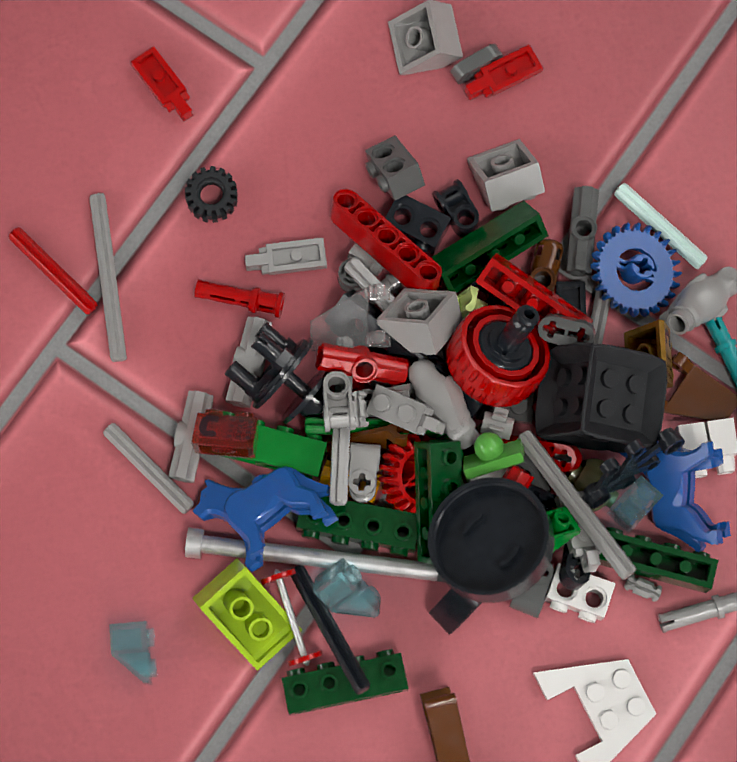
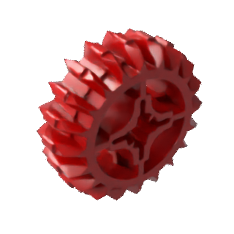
(400, 473)

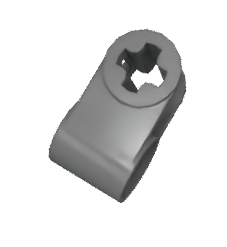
(338, 407)
(363, 466)

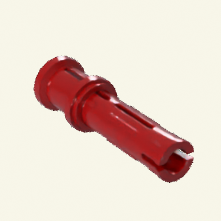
(252, 299)

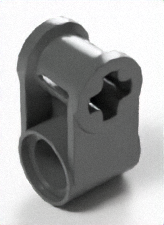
(533, 599)

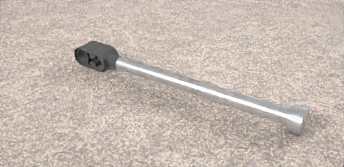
(199, 543)

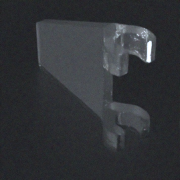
(348, 322)

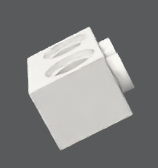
(577, 601)

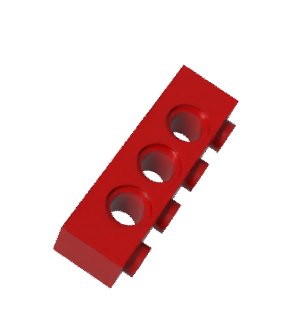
(520, 289)

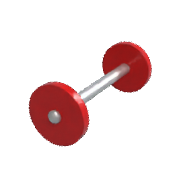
(278, 577)

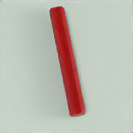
(53, 270)

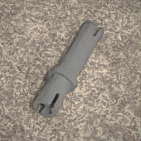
(698, 612)

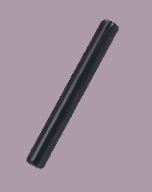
(330, 631)

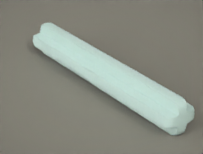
(652, 217)

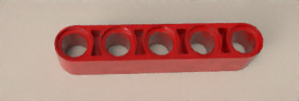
(384, 241)

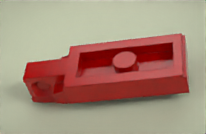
(504, 73)
(162, 82)

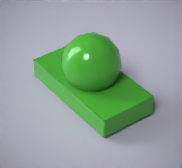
(492, 455)

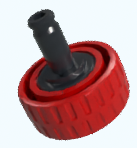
(498, 354)

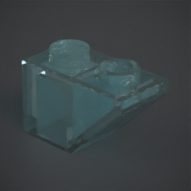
(634, 504)
(346, 592)
(131, 647)

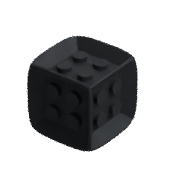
(601, 397)

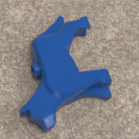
(264, 504)
(676, 509)

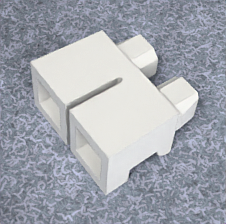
(722, 434)

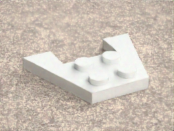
(611, 700)

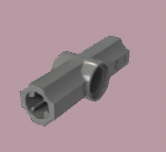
(581, 247)

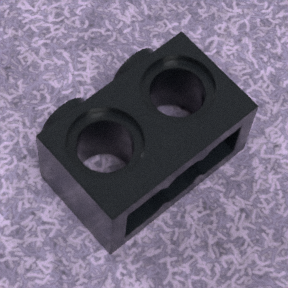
(420, 217)

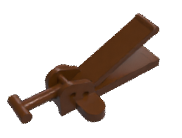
(445, 725)

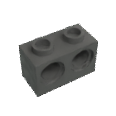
(394, 168)

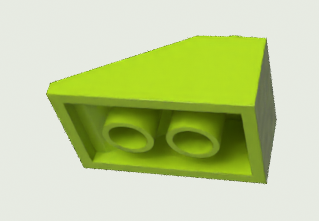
(245, 614)

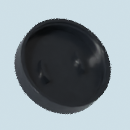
(491, 540)

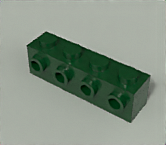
(506, 235)
(436, 476)
(366, 525)
(666, 562)
(331, 688)

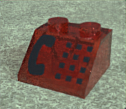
(225, 434)

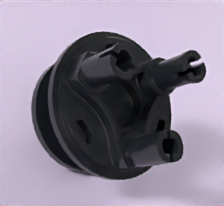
(284, 358)

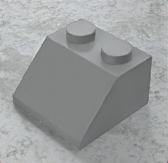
(425, 38)
(506, 175)
(422, 319)

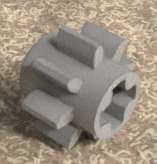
(498, 423)

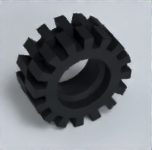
(211, 211)

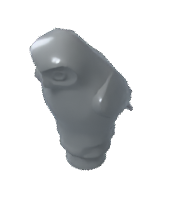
(701, 301)
(445, 399)

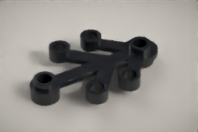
(599, 492)

